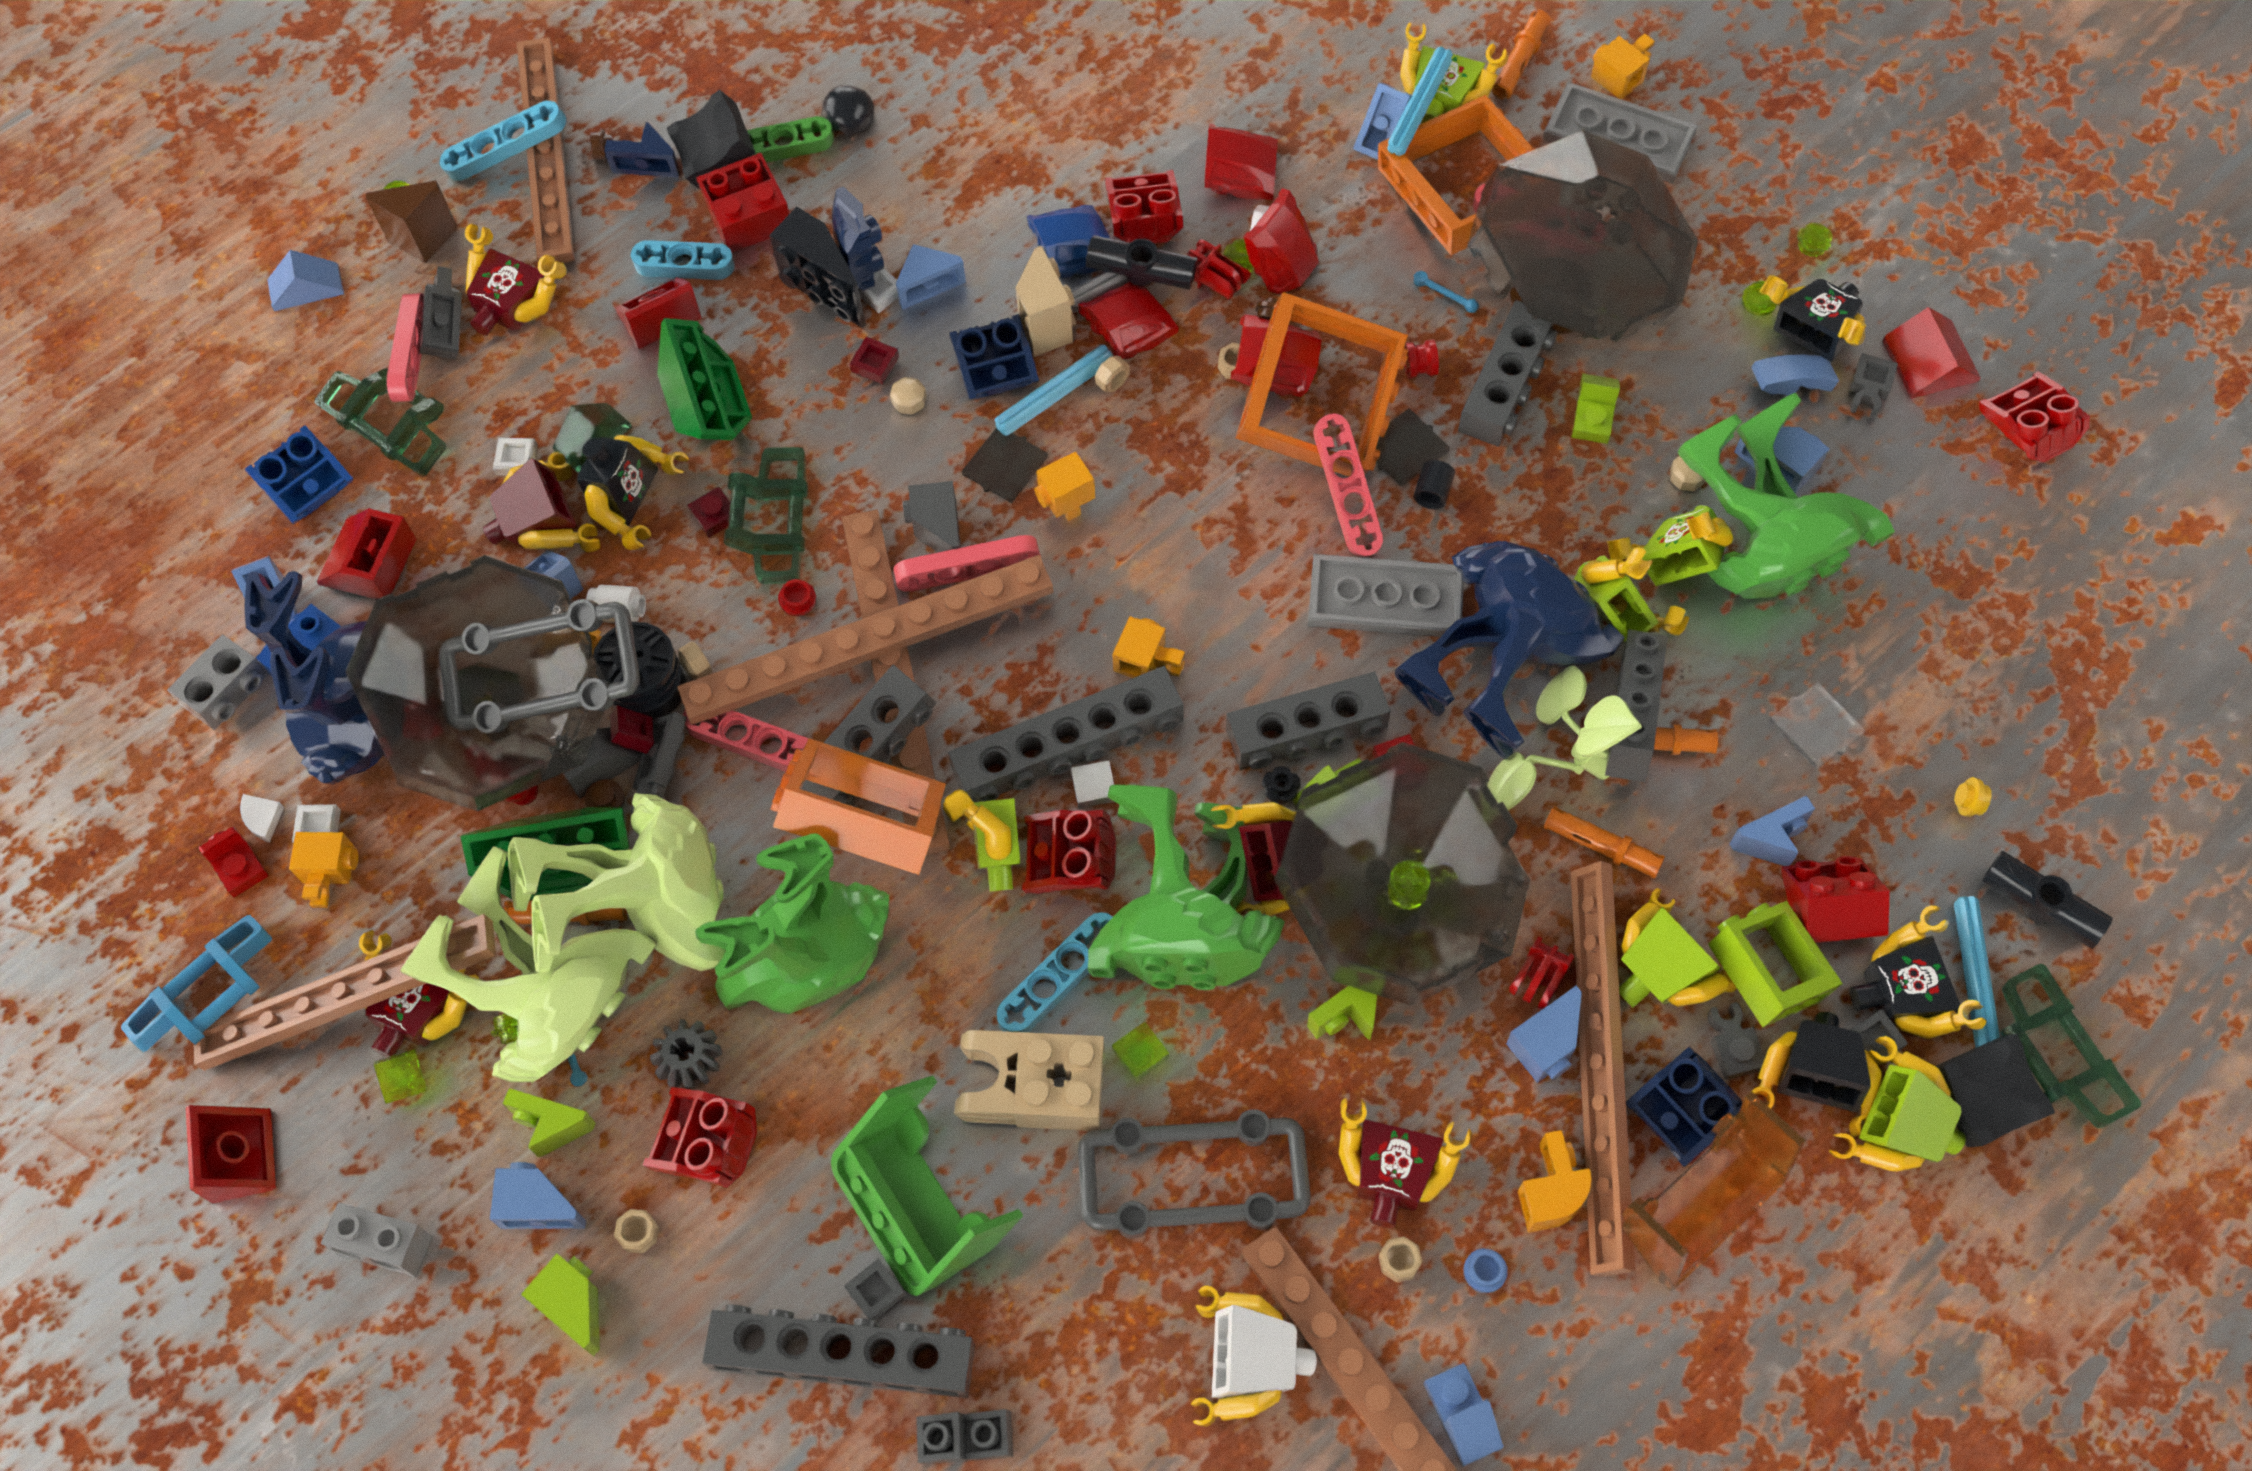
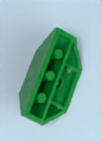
(700, 383)
(568, 828)

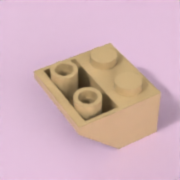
(1044, 304)

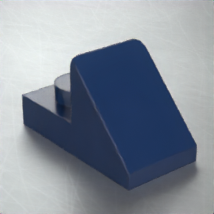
(647, 157)

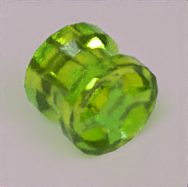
(1410, 875)

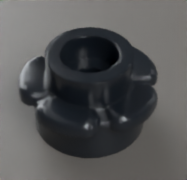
(1281, 794)

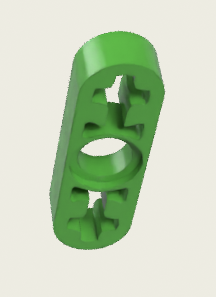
(806, 127)

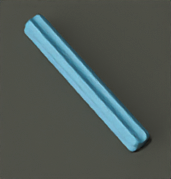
(1420, 101)
(1052, 391)
(1976, 967)

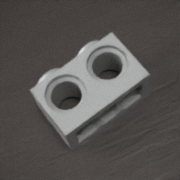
(213, 677)
(376, 1239)

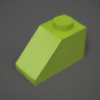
(568, 1300)

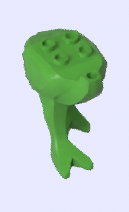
(1789, 534)
(1175, 929)
(803, 939)

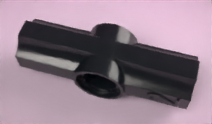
(1123, 259)
(2068, 910)

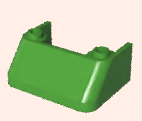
(903, 1200)

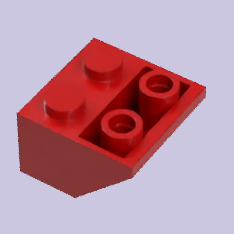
(744, 202)
(368, 554)
(1837, 899)

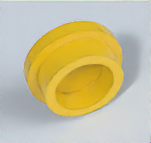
(1972, 797)

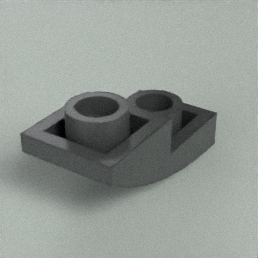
(964, 1437)

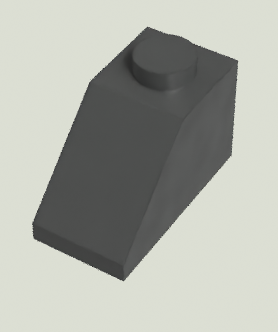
(933, 515)
(602, 762)

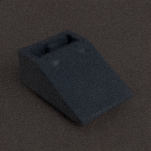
(815, 265)

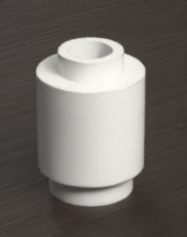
(626, 595)

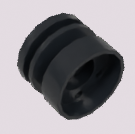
(657, 665)

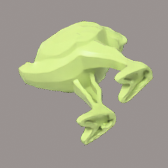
(661, 882)
(553, 1008)

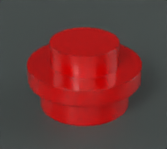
(797, 597)

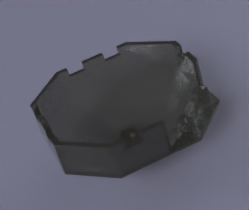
(1569, 266)
(402, 691)
(1389, 812)

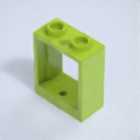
(1753, 978)

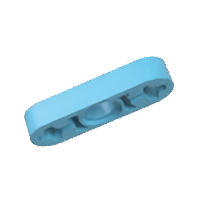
(673, 249)

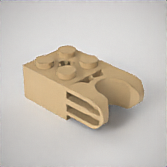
(1026, 1076)

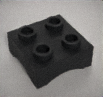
(711, 137)
(1994, 1090)

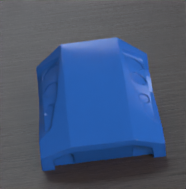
(1067, 235)
(299, 475)

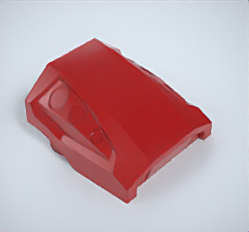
(1240, 163)
(1145, 207)
(1282, 246)
(1129, 320)
(1296, 361)
(2038, 417)
(1069, 851)
(704, 1137)

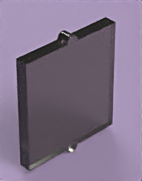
(1408, 446)
(1005, 464)

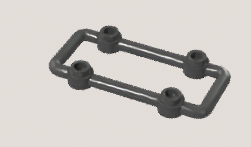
(593, 694)
(1134, 1218)

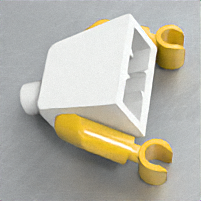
(1252, 1356)

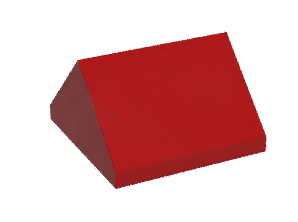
(645, 312)
(1930, 354)
(229, 1151)

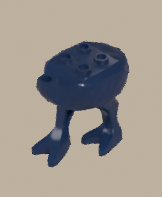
(1523, 613)
(313, 684)

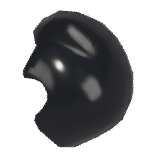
(848, 109)

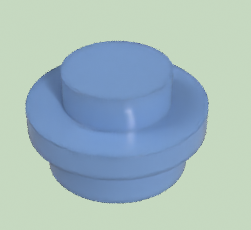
(1485, 1270)

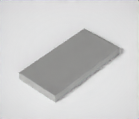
(1625, 123)
(1384, 595)

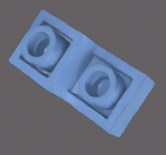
(1789, 372)

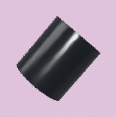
(1434, 484)

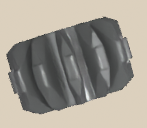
(678, 1041)

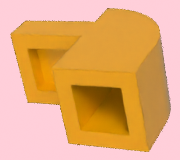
(1558, 1196)

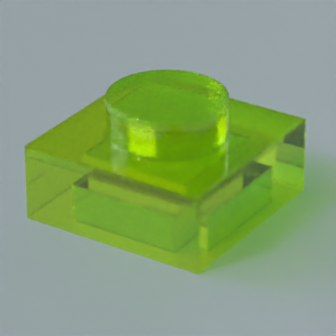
(1140, 1051)
(400, 1076)

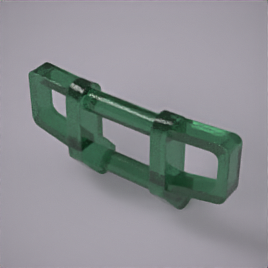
(416, 418)
(762, 488)
(2099, 1066)

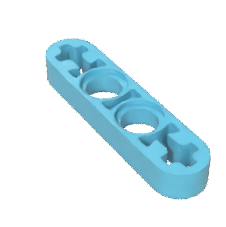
(501, 136)
(1054, 971)

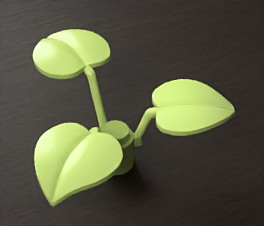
(1604, 727)

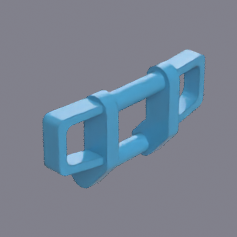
(164, 997)

